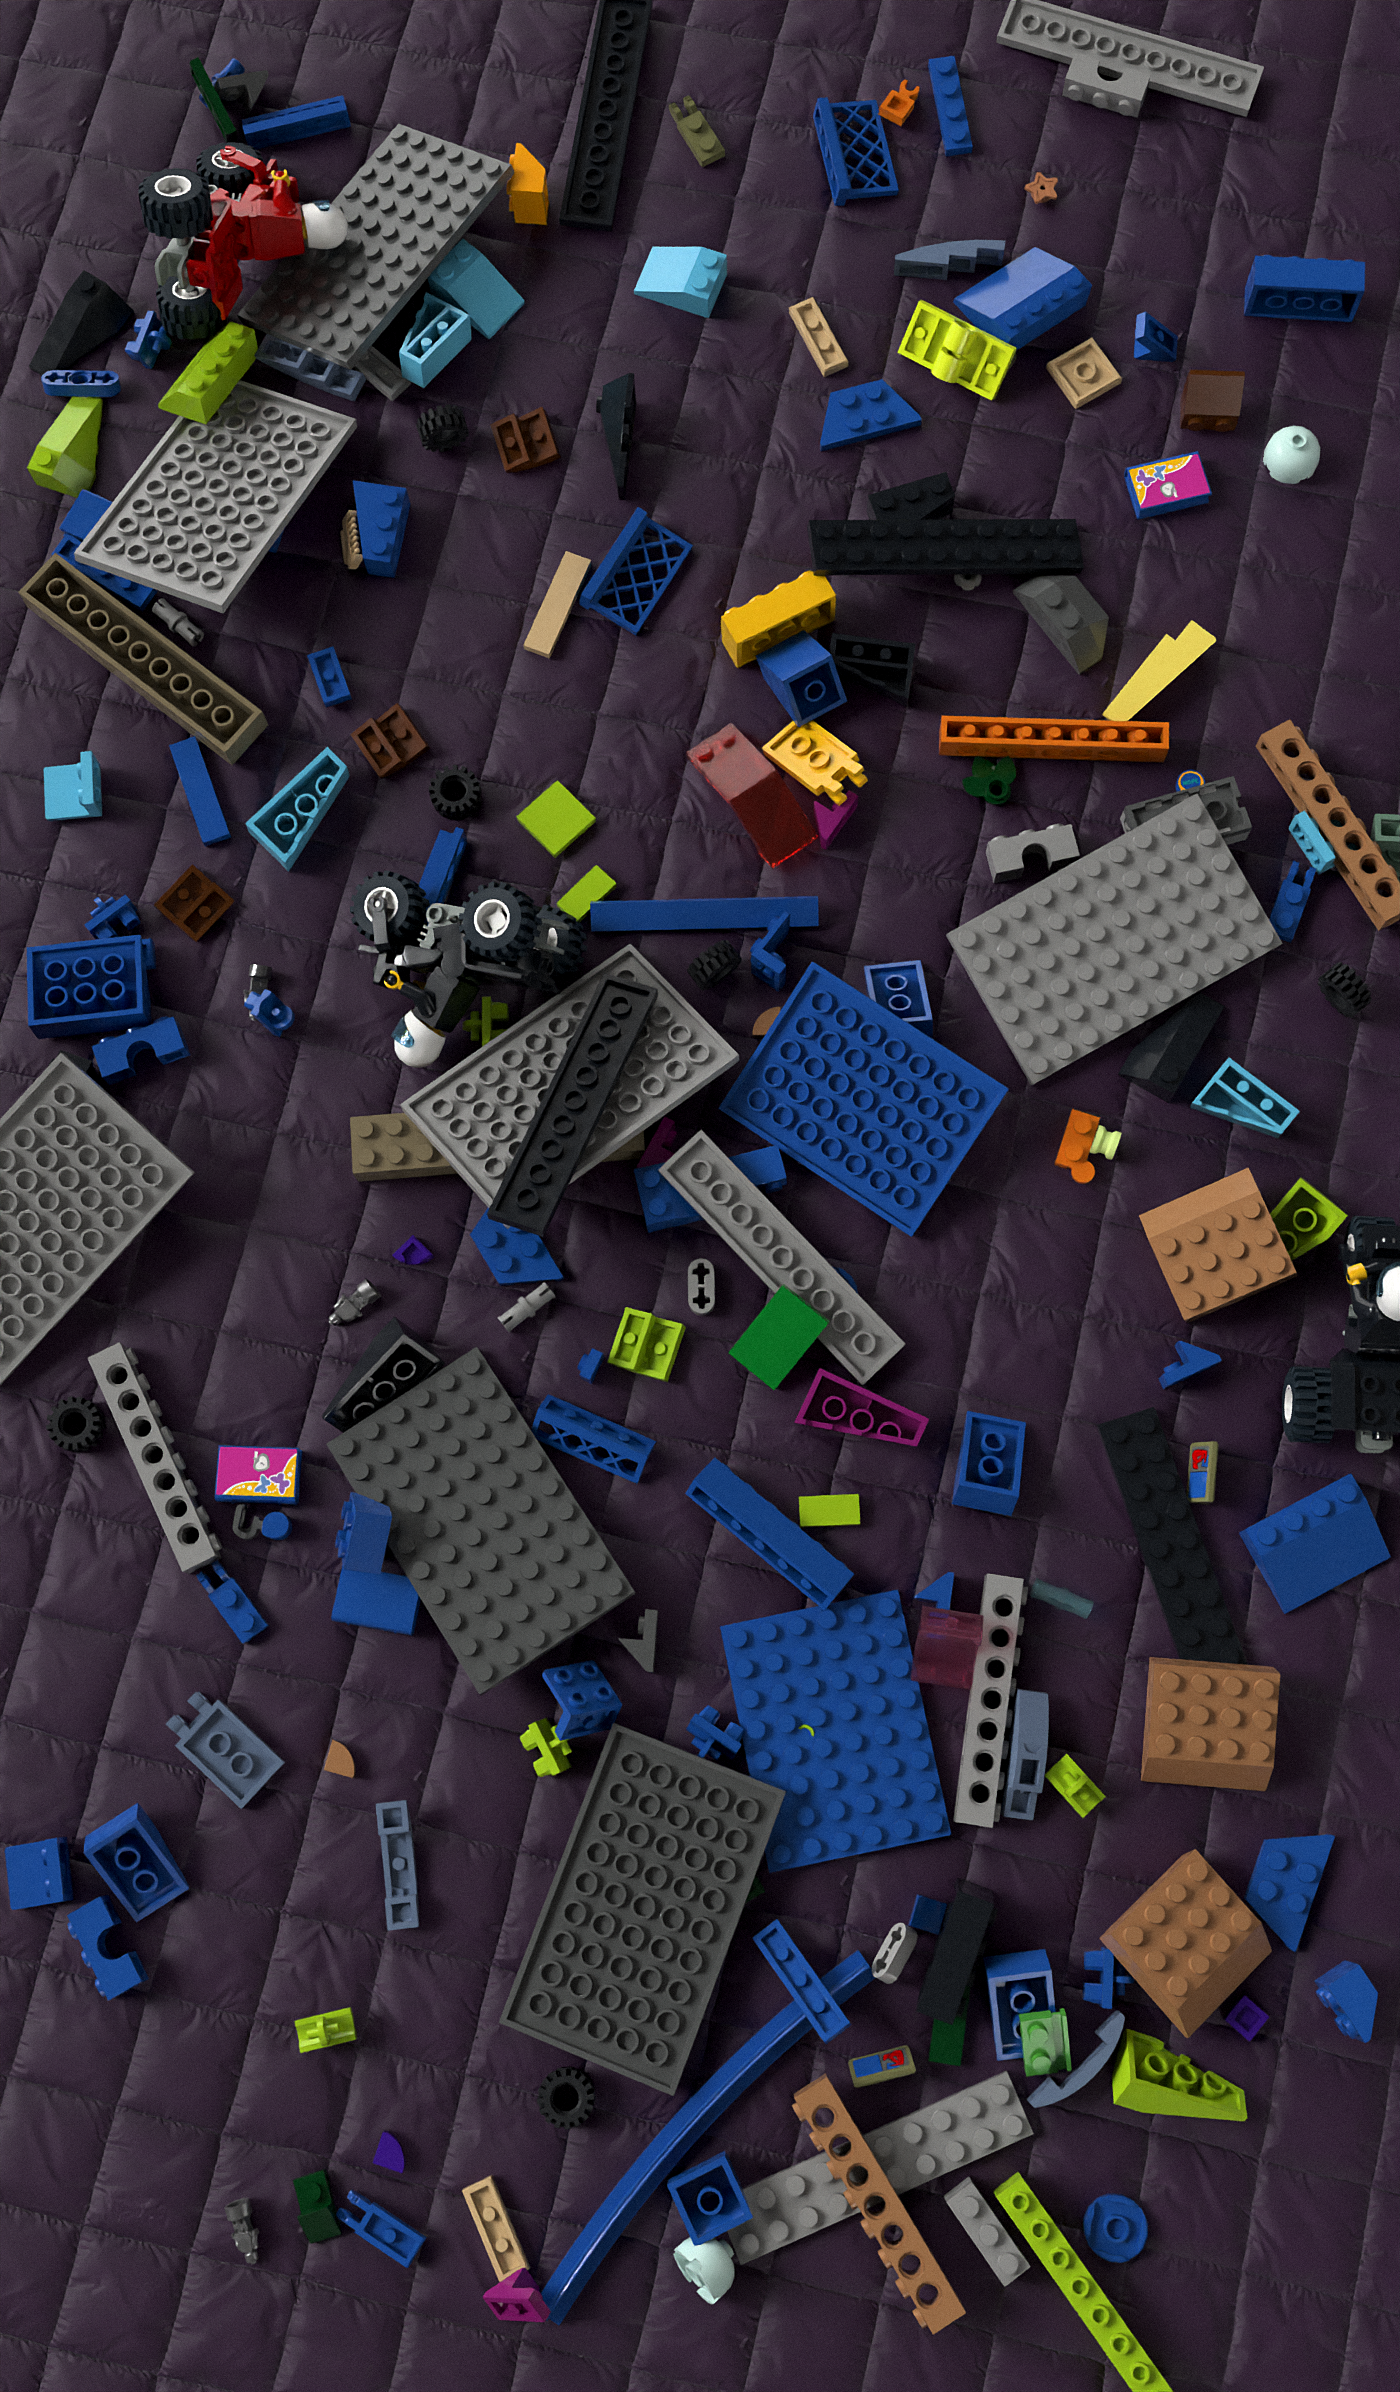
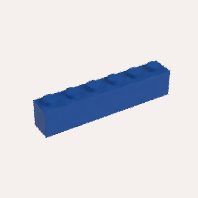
(769, 1533)

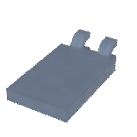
(225, 1749)

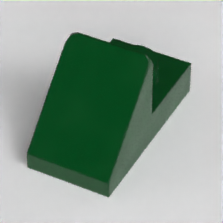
(316, 2206)

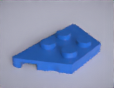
(864, 414)
(513, 1253)
(1287, 1882)

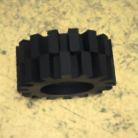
(442, 428)
(451, 777)
(714, 965)
(1344, 989)
(88, 1436)
(547, 2104)

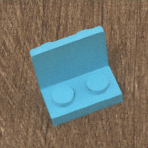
(73, 789)
(1316, 849)

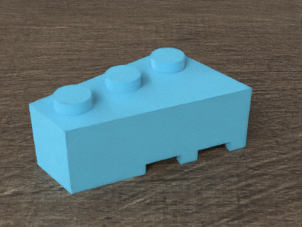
(434, 340)
(1244, 1100)

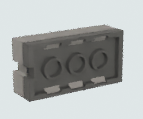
(1219, 799)

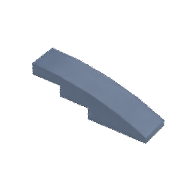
(938, 259)
(310, 368)

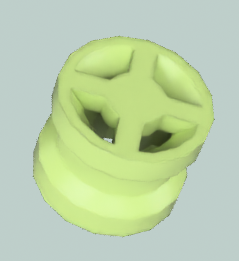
(1105, 1142)

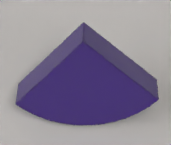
(413, 1252)
(390, 2153)

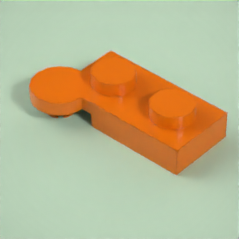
(1077, 1145)

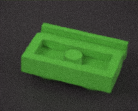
(1045, 2042)

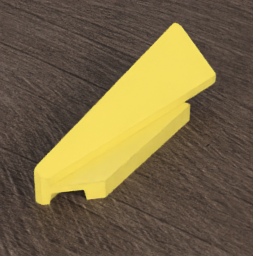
(1158, 670)

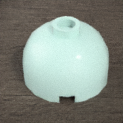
(1292, 454)
(707, 2266)

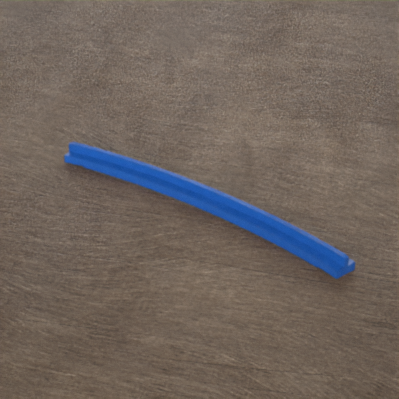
(684, 2131)

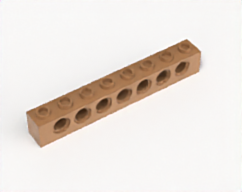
(1365, 886)
(945, 2305)

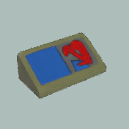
(1202, 1472)
(881, 2066)

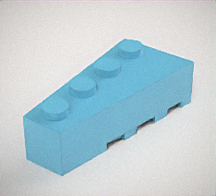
(296, 810)

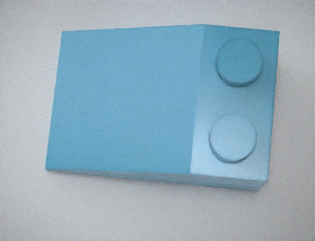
(683, 278)
(475, 287)

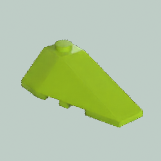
(69, 448)
(1305, 1218)
(1161, 2083)

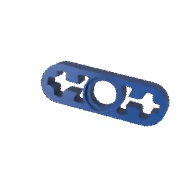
(68, 383)

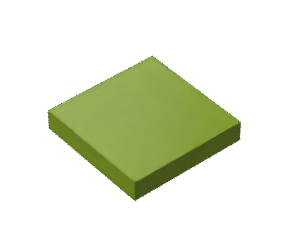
(556, 819)

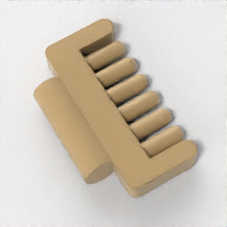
(349, 541)

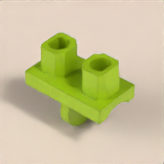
(490, 1012)
(553, 1750)
(1074, 1785)
(325, 2029)

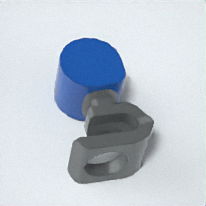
(274, 1526)

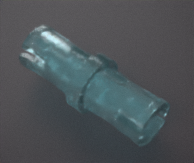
(1061, 1598)

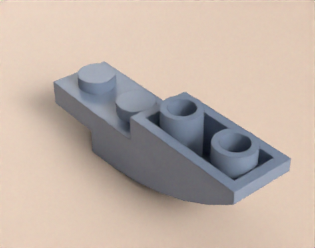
(1027, 1754)

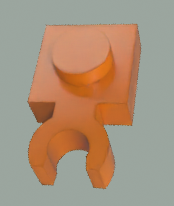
(899, 104)

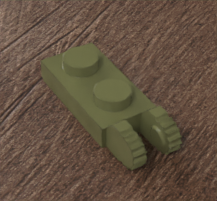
(697, 133)

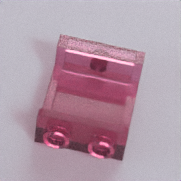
(946, 1647)

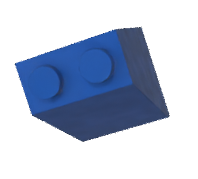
(802, 677)

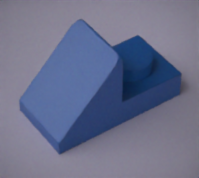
(1154, 340)
(1194, 1360)
(938, 1592)

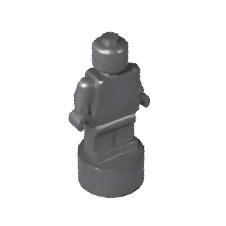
(259, 977)
(349, 1307)
(244, 2235)

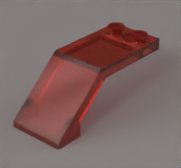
(754, 794)

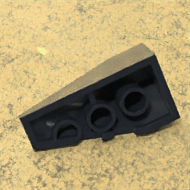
(387, 1369)

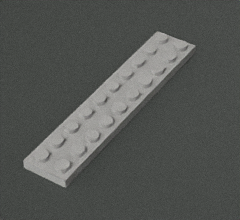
(1173, 65)
(780, 1254)
(908, 2151)

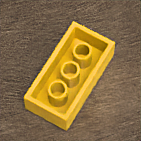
(777, 616)

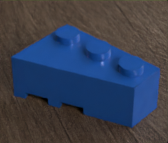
(382, 525)

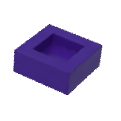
(1246, 2017)

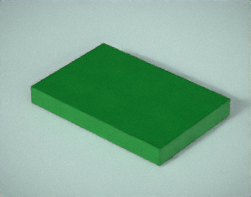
(779, 1337)

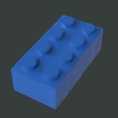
(1304, 288)

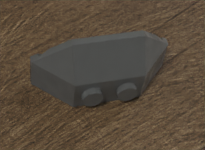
(1067, 617)

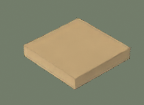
(1083, 373)

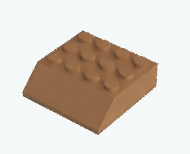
(1217, 1245)
(1210, 1724)
(1188, 1941)

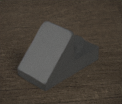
(244, 85)
(645, 1650)

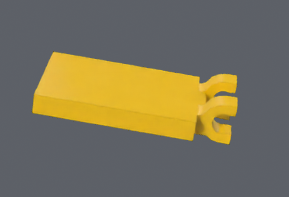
(815, 759)

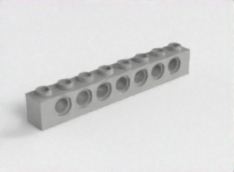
(106, 1366)
(966, 1809)

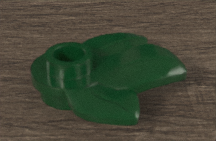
(990, 777)

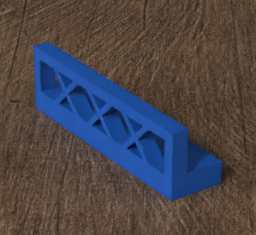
(296, 122)
(442, 867)
(593, 1432)

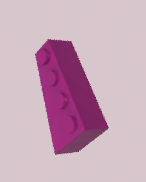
(854, 1410)

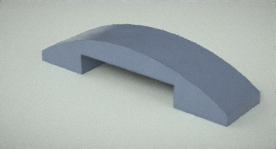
(398, 1865)
(1109, 2033)

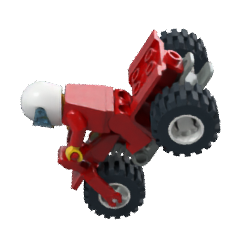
(224, 214)

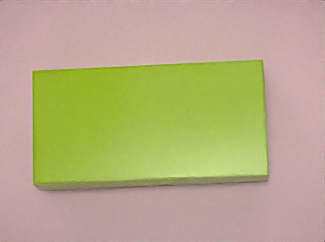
(592, 887)
(829, 1510)

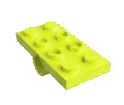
(956, 350)

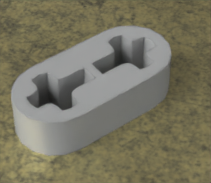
(694, 1287)
(894, 1953)

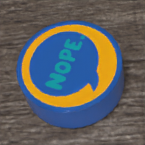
(1189, 779)

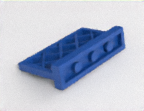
(833, 148)
(613, 564)

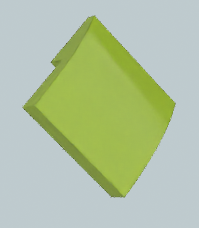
(646, 1344)

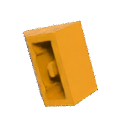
(528, 188)

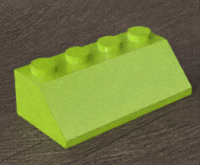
(212, 373)

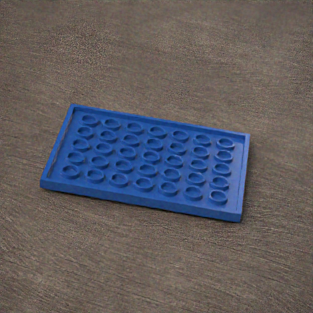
(863, 1098)
(871, 1764)

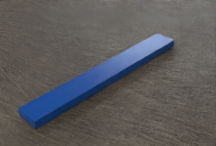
(701, 913)

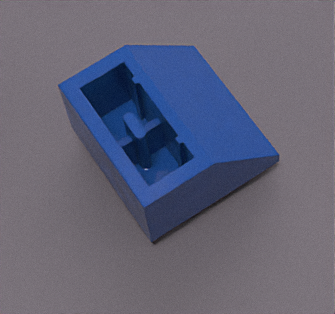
(364, 1534)
(1351, 1998)

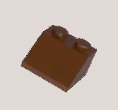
(1211, 400)

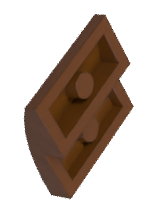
(525, 441)
(390, 741)
(194, 903)

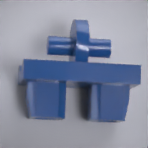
(149, 341)
(109, 915)
(270, 1011)
(710, 1738)
(1102, 1992)

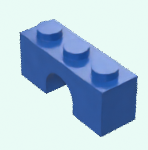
(117, 1054)
(90, 1927)

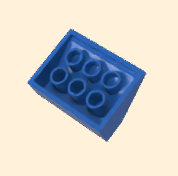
(1025, 297)
(87, 987)
(1316, 1543)

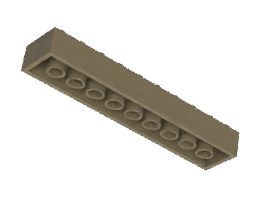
(144, 659)
(395, 1148)

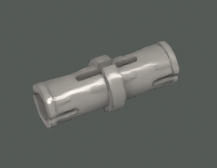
(177, 622)
(526, 1307)

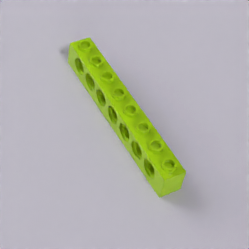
(1079, 2287)

